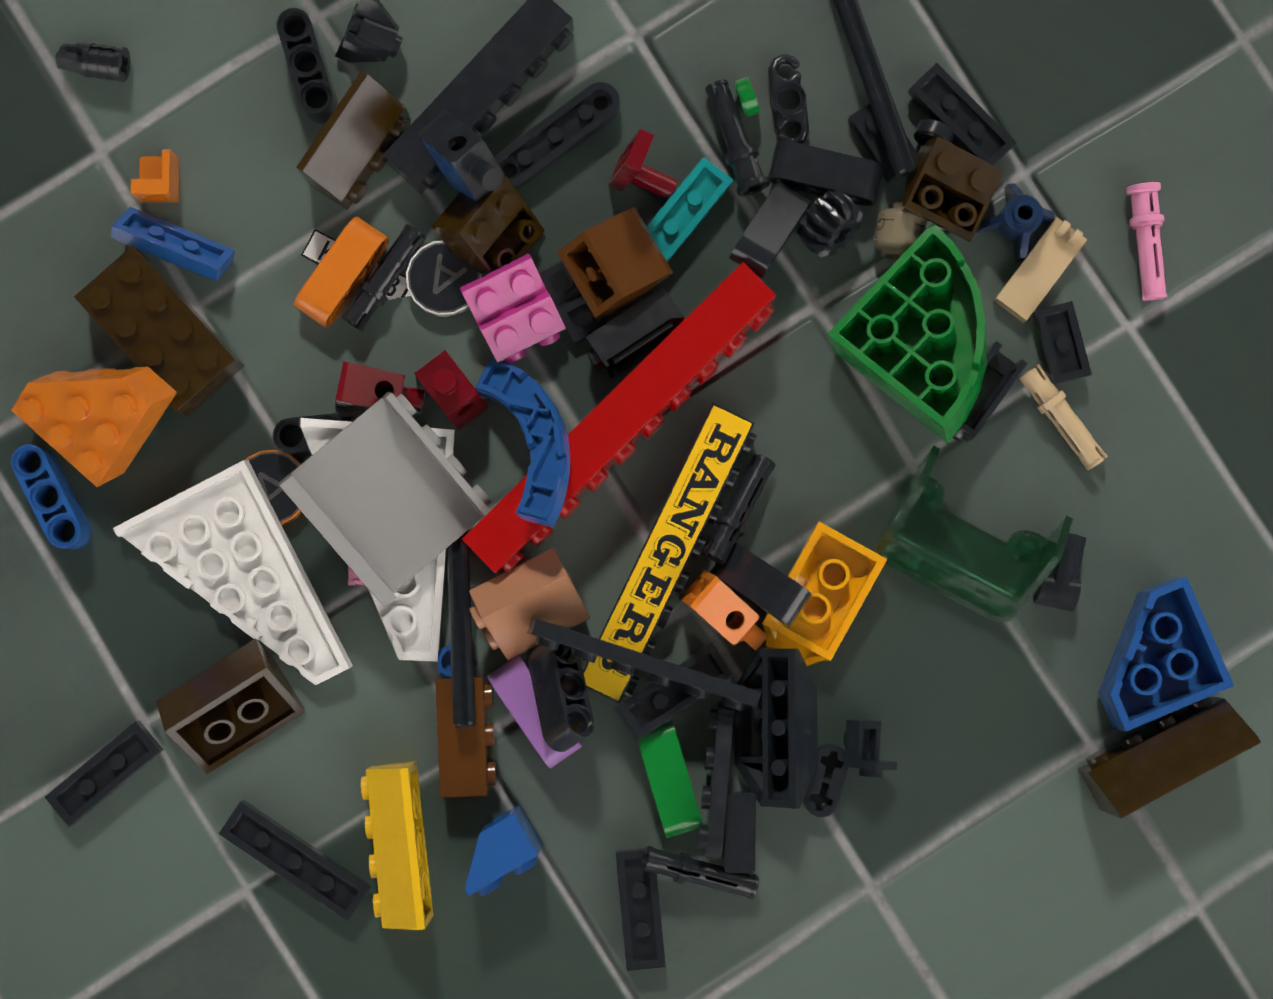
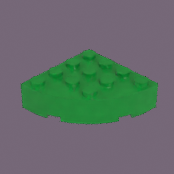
(921, 334)

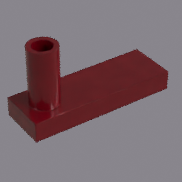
(633, 171)

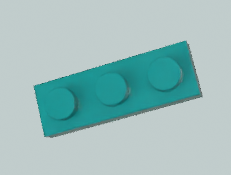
(688, 207)

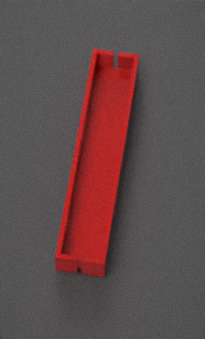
(633, 410)

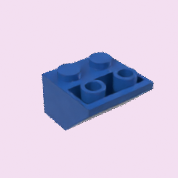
(501, 847)

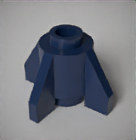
(1010, 223)

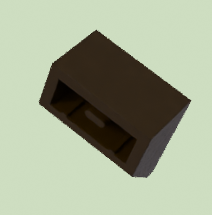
(950, 187)
(489, 230)

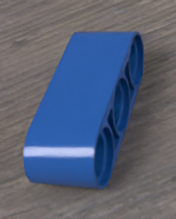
(35, 488)

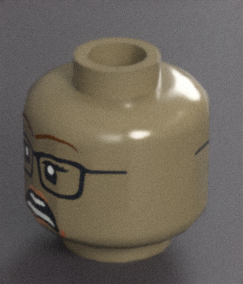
(897, 230)

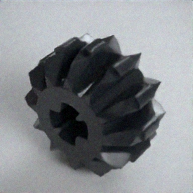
(829, 223)

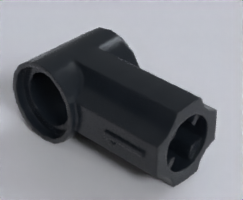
(1062, 585)

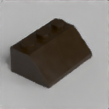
(354, 141)
(229, 707)

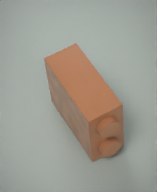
(528, 591)

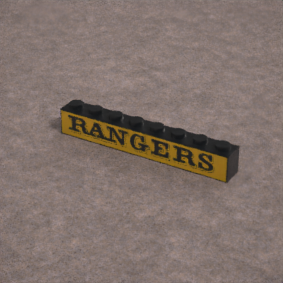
(670, 544)

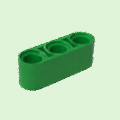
(670, 780)

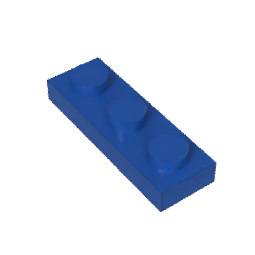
(172, 243)

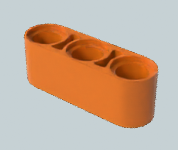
(341, 272)

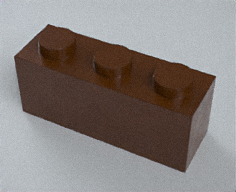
(464, 751)

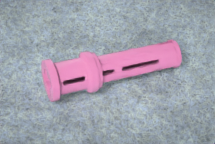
(1147, 224)

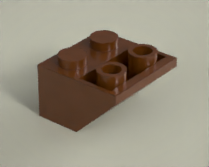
(615, 263)

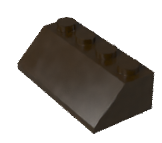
(1166, 756)

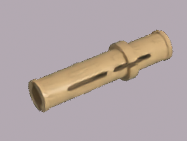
(1062, 416)

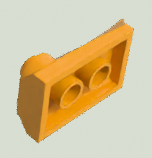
(839, 578)

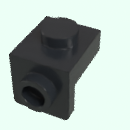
(863, 748)

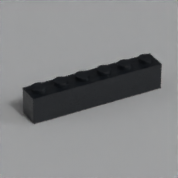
(486, 85)

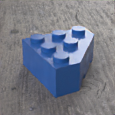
(1162, 658)

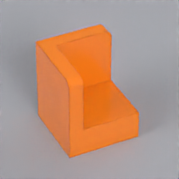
(157, 179)

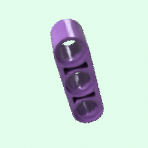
(515, 689)

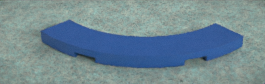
(544, 436)

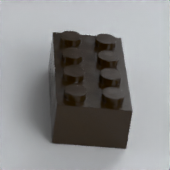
(159, 329)

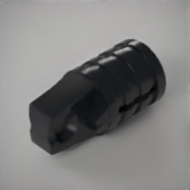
(95, 60)

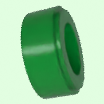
(747, 97)

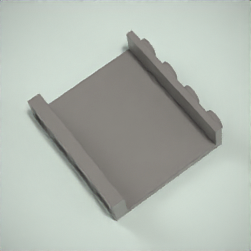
(386, 496)

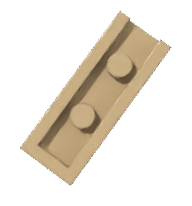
(1040, 269)

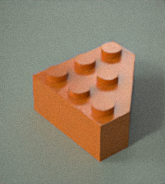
(95, 416)

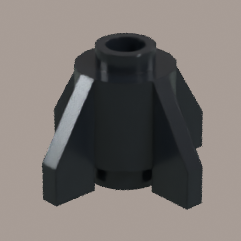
(370, 34)

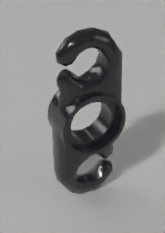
(778, 85)

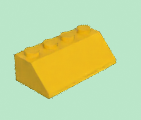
(399, 846)

